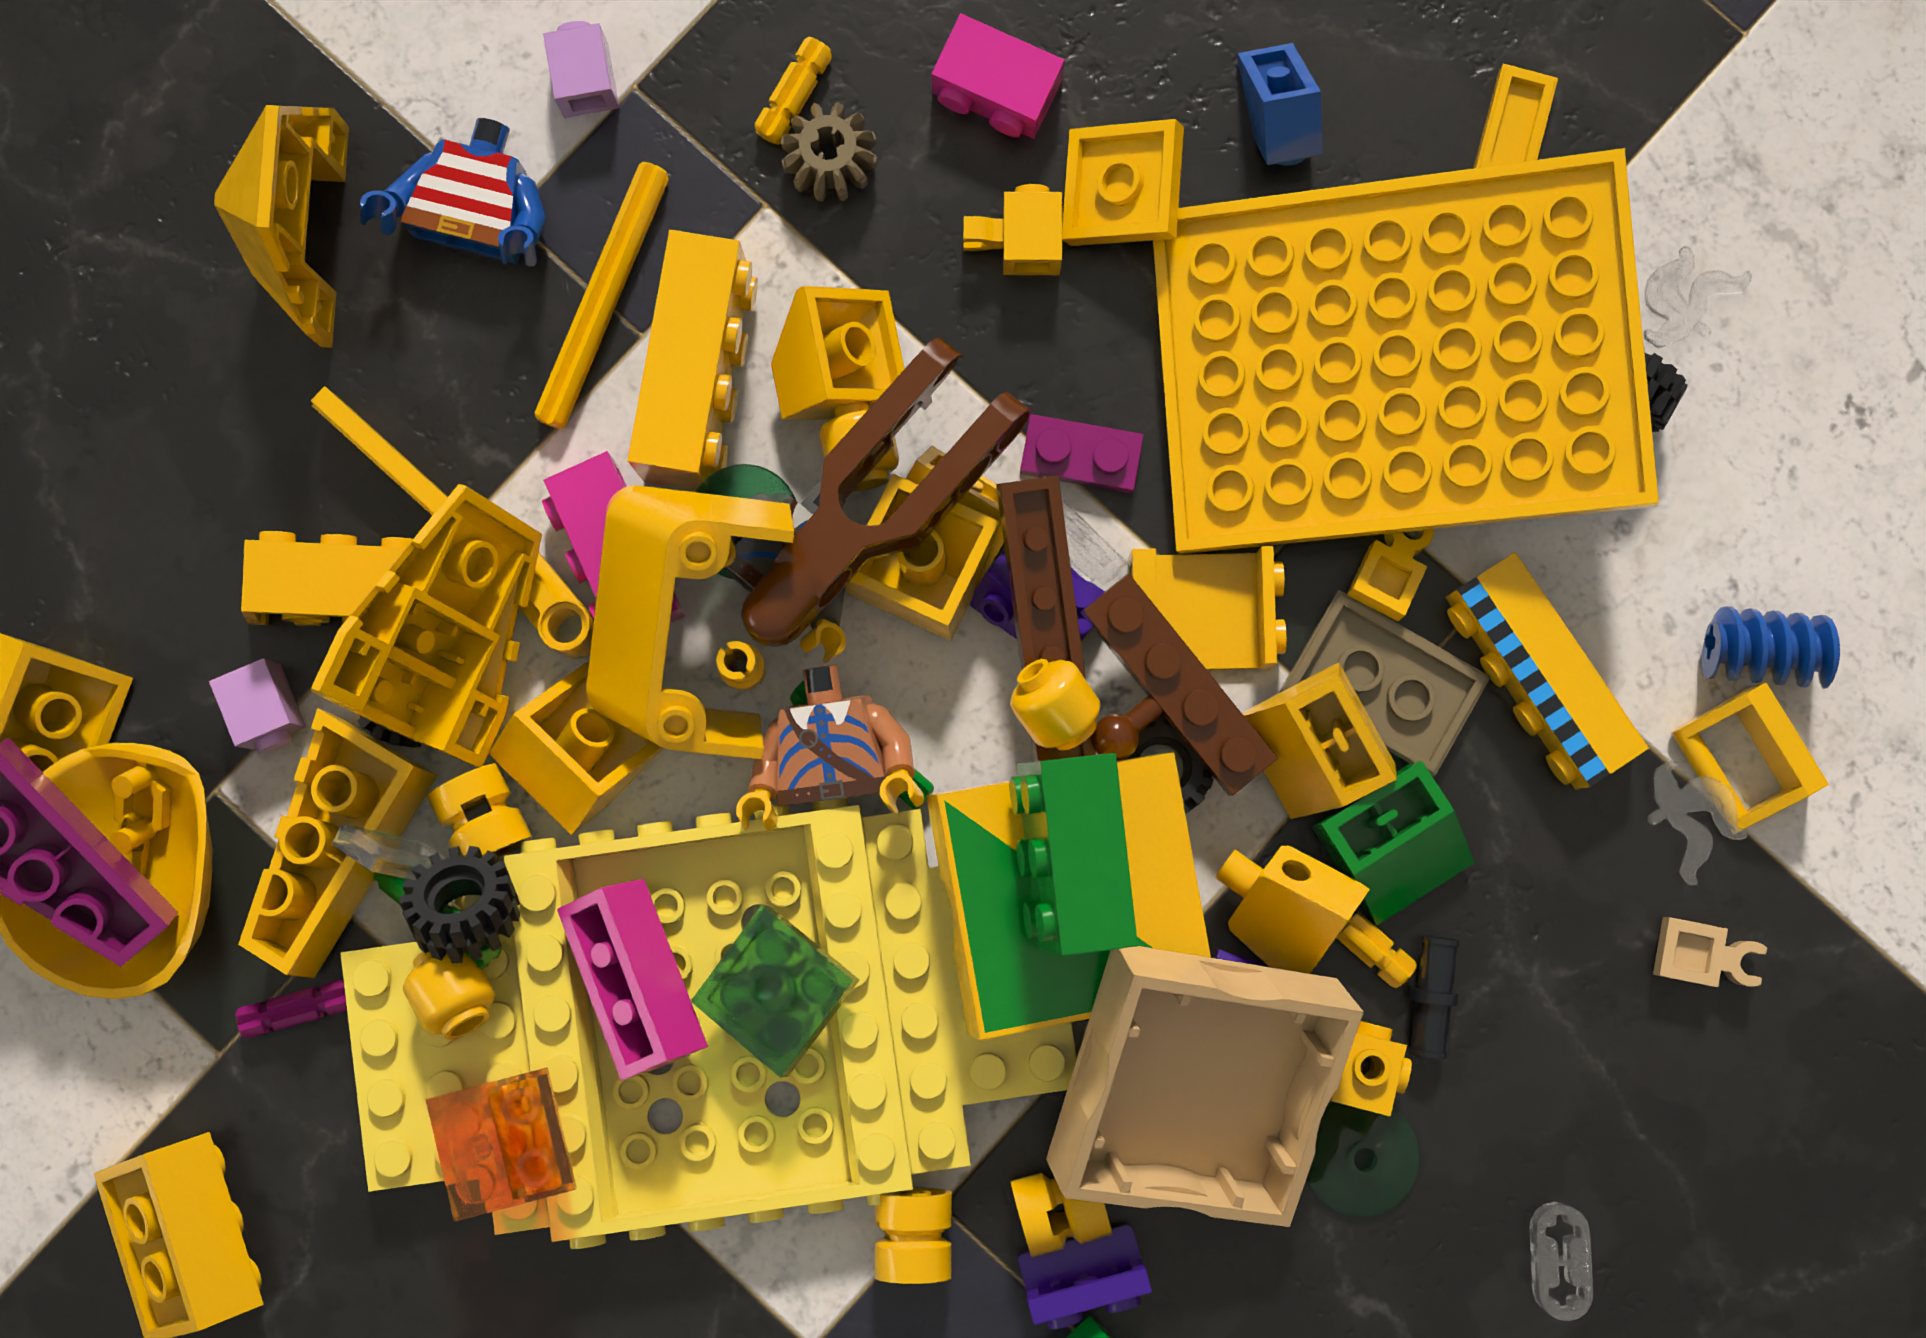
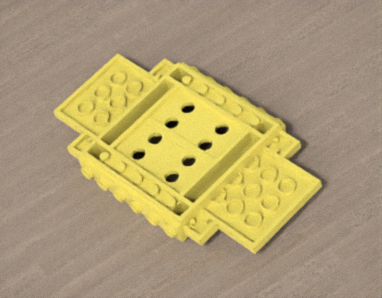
(874, 1087)

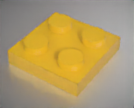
(1123, 183)

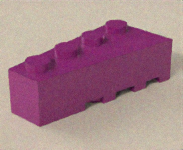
(69, 868)

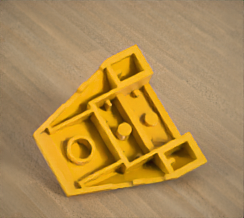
(268, 207)
(438, 631)

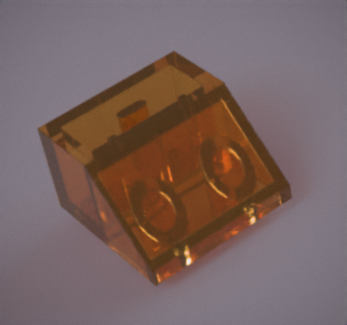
(501, 1144)

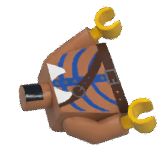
(829, 752)

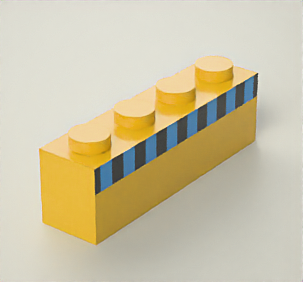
(1545, 674)

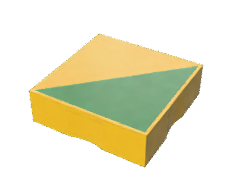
(1000, 971)

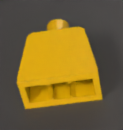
(1289, 907)

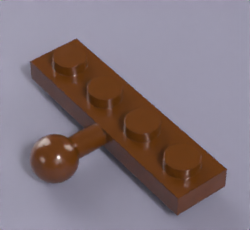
(1174, 687)

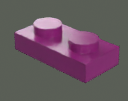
(1081, 453)

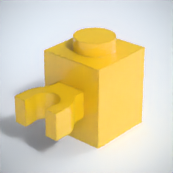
(1027, 232)

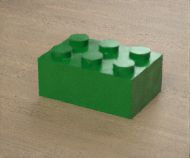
(1074, 855)

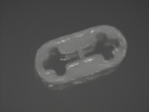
(1575, 1259)

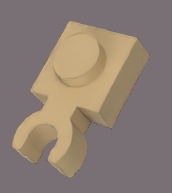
(1699, 954)

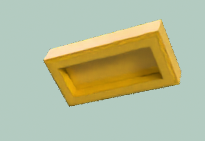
(1516, 117)

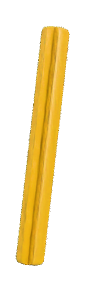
(601, 295)

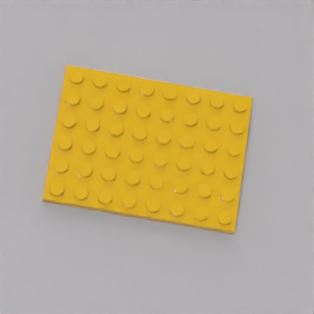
(1405, 356)

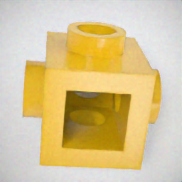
(1387, 1073)

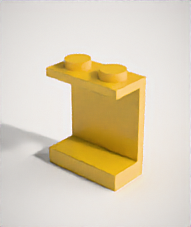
(1218, 603)

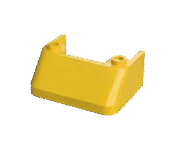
(645, 546)

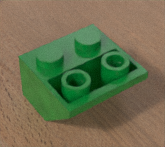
(1397, 841)

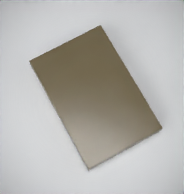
(1405, 682)

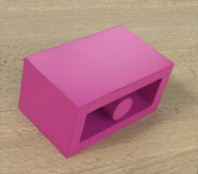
(996, 77)

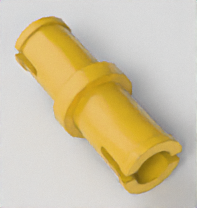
(726, 664)

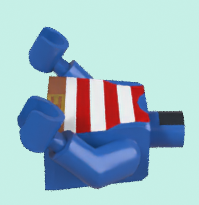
(465, 198)

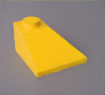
(835, 351)

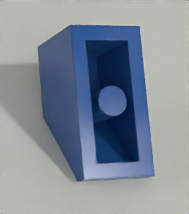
(1282, 104)

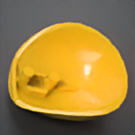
(158, 820)

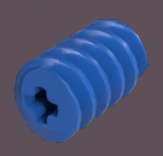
(1771, 643)

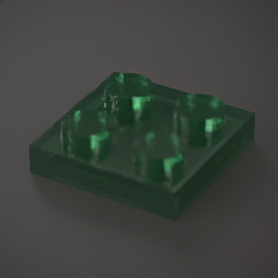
(774, 990)

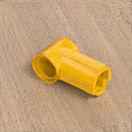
(550, 605)

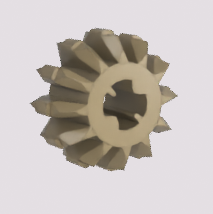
(849, 143)

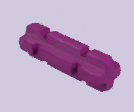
(291, 1009)

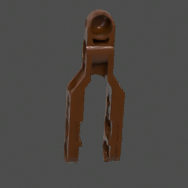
(831, 545)

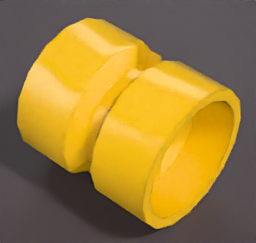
(494, 831)
(1049, 1230)
(913, 1236)

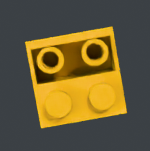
(1322, 744)

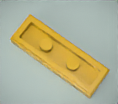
(379, 450)

